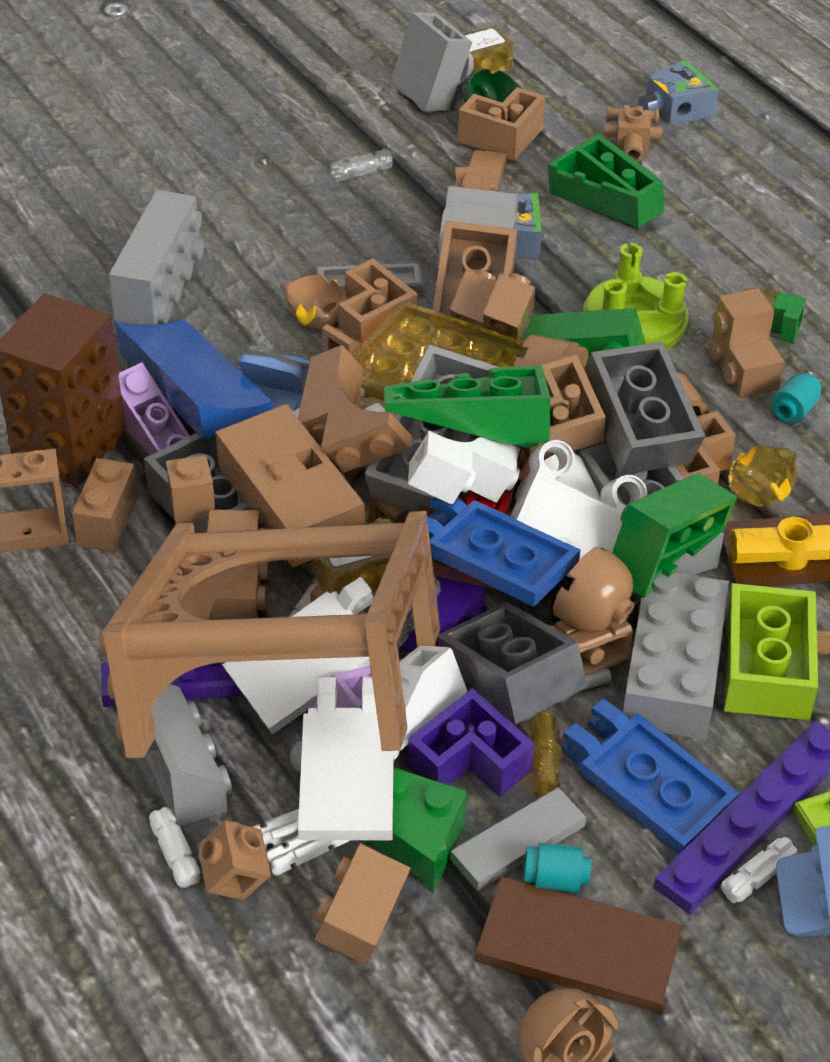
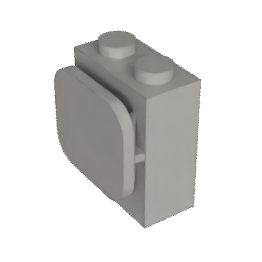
(432, 63)
(479, 208)

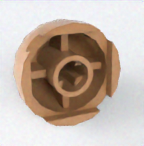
(597, 593)
(566, 1028)

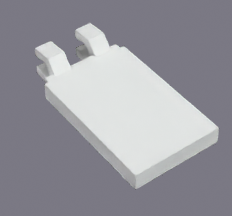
(287, 688)
(344, 771)

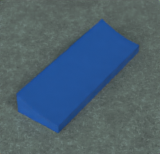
(192, 375)

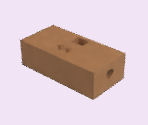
(286, 474)

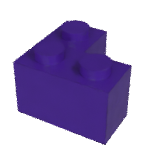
(474, 738)

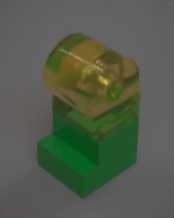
(787, 313)

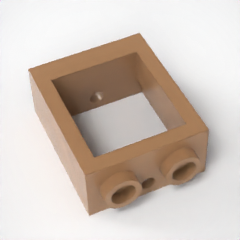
(46, 525)

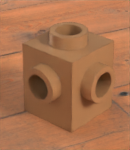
(234, 860)

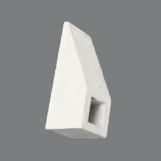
(429, 685)

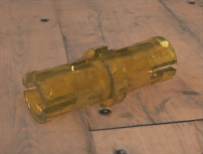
(546, 753)

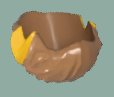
(314, 300)

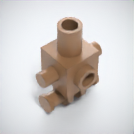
(633, 129)

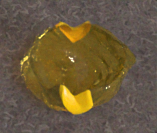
(763, 475)

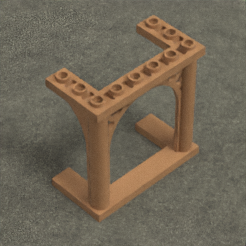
(168, 627)

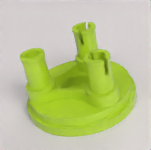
(657, 303)

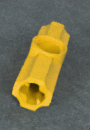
(786, 545)

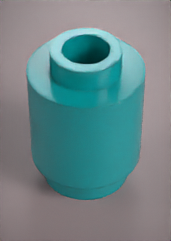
(796, 398)
(556, 867)

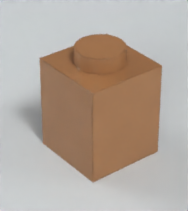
(190, 488)

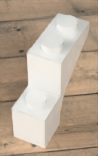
(451, 466)

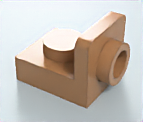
(473, 177)

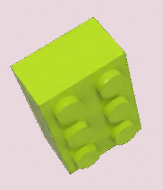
(771, 652)

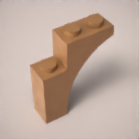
(335, 415)

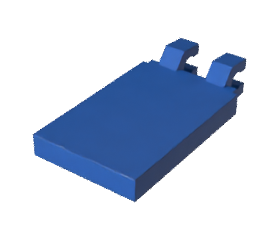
(498, 549)
(648, 775)

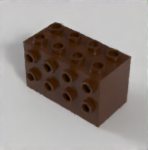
(62, 385)

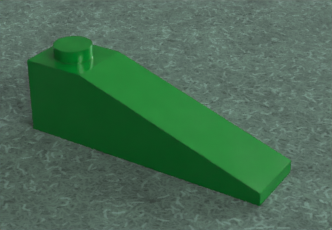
(503, 407)

